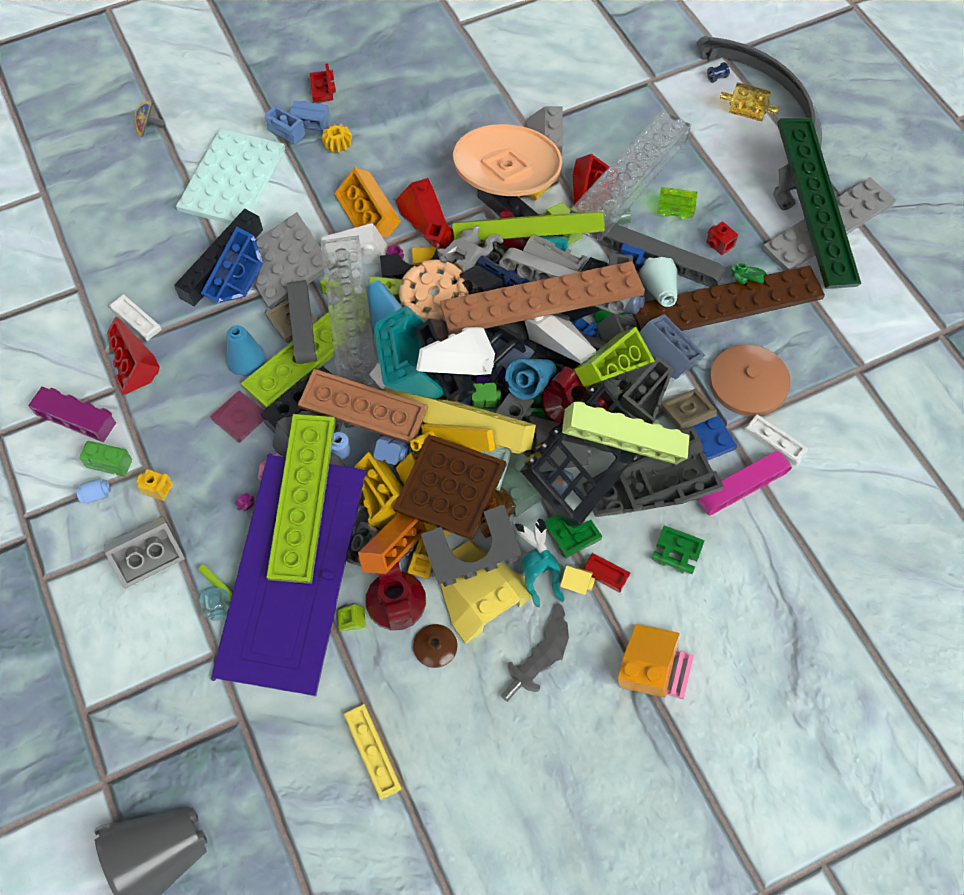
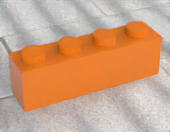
(390, 544)

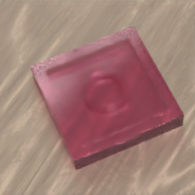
(238, 416)

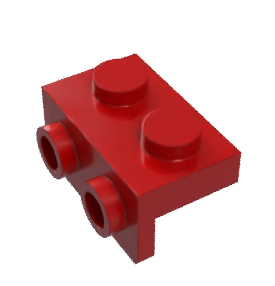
(321, 85)

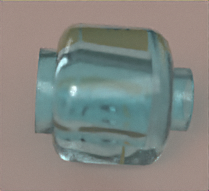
(214, 603)

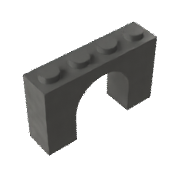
(503, 548)

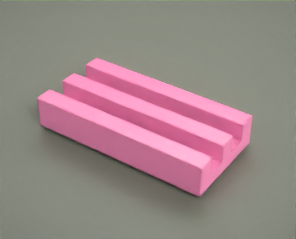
(681, 655)

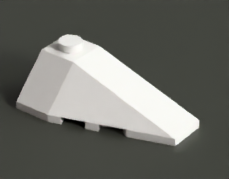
(459, 354)

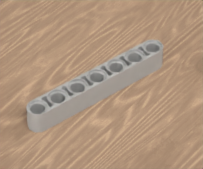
(537, 269)

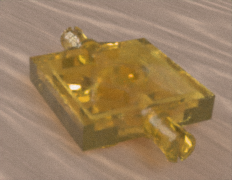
(749, 102)

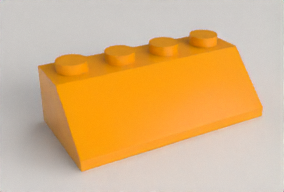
(366, 202)

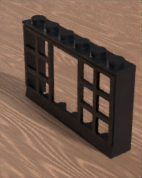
(599, 489)

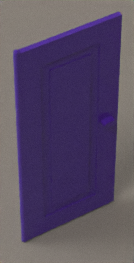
(278, 628)

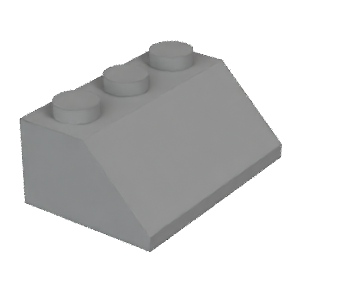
(549, 123)
(143, 552)

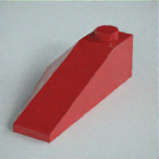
(585, 174)
(420, 205)
(132, 358)

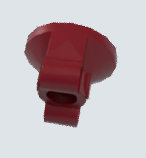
(558, 396)
(398, 612)

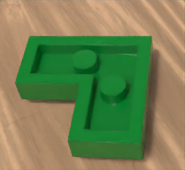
(572, 540)

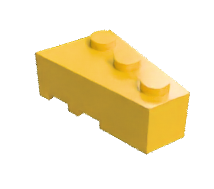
(380, 490)

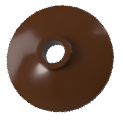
(435, 656)

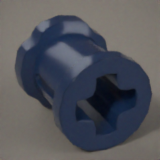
(718, 72)

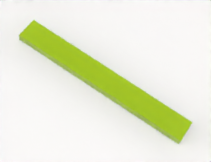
(538, 225)

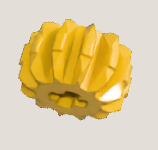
(336, 138)

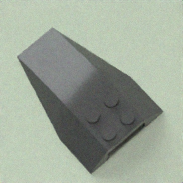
(657, 483)

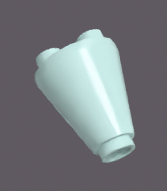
(660, 279)

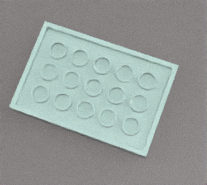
(230, 176)

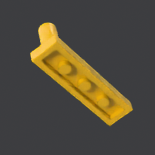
(470, 437)

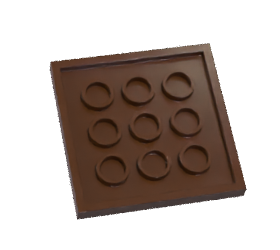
(450, 487)

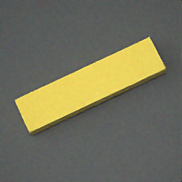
(372, 752)

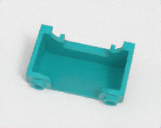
(399, 353)

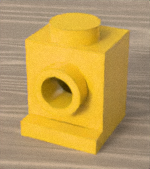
(154, 484)

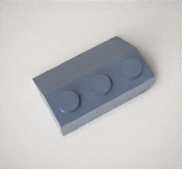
(671, 345)

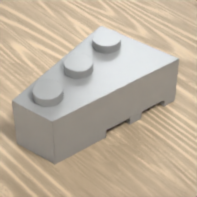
(545, 249)

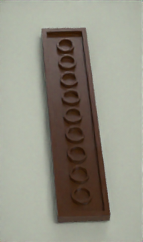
(736, 300)

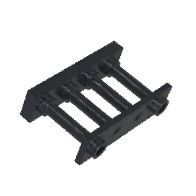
(513, 340)

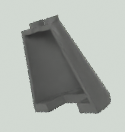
(149, 851)

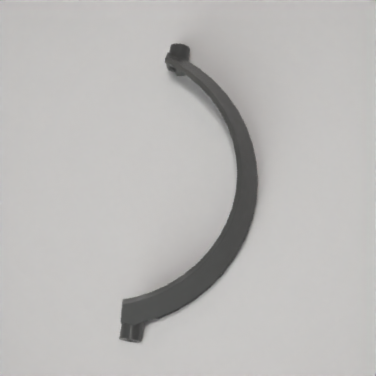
(712, 47)

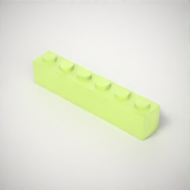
(625, 433)

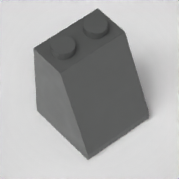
(575, 445)

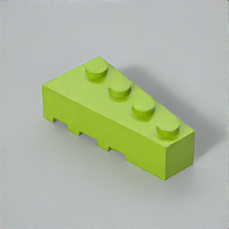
(616, 357)

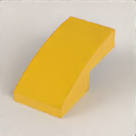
(420, 562)

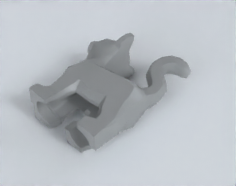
(467, 249)

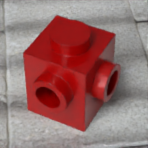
(439, 234)
(721, 238)

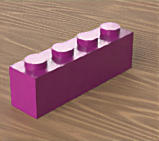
(72, 413)

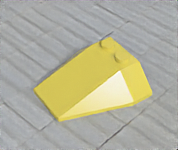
(481, 597)

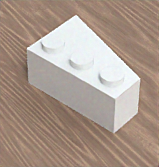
(371, 242)

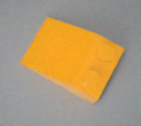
(648, 660)

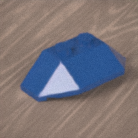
(235, 268)

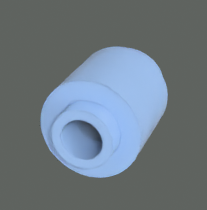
(340, 445)
(93, 490)

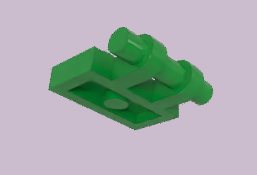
(681, 544)

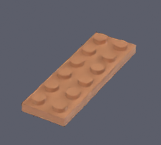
(363, 406)

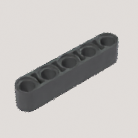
(301, 322)

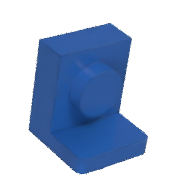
(637, 253)
(585, 327)

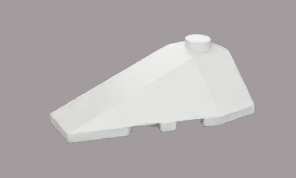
(560, 336)

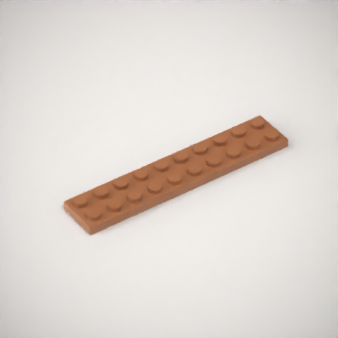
(542, 297)

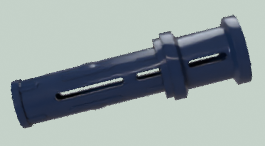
(509, 277)

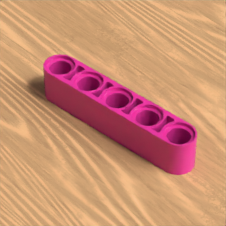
(746, 482)

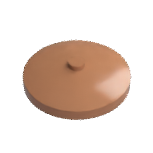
(749, 380)

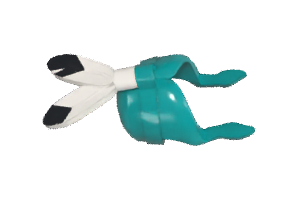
(538, 560)

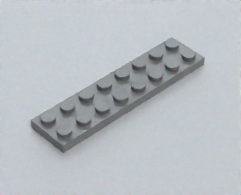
(856, 208)

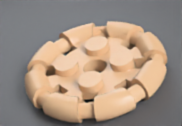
(428, 282)

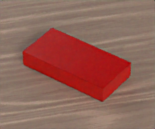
(607, 572)

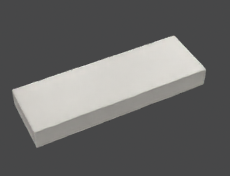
(135, 317)
(776, 439)

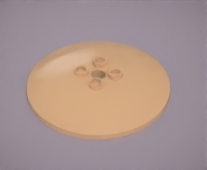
(507, 160)

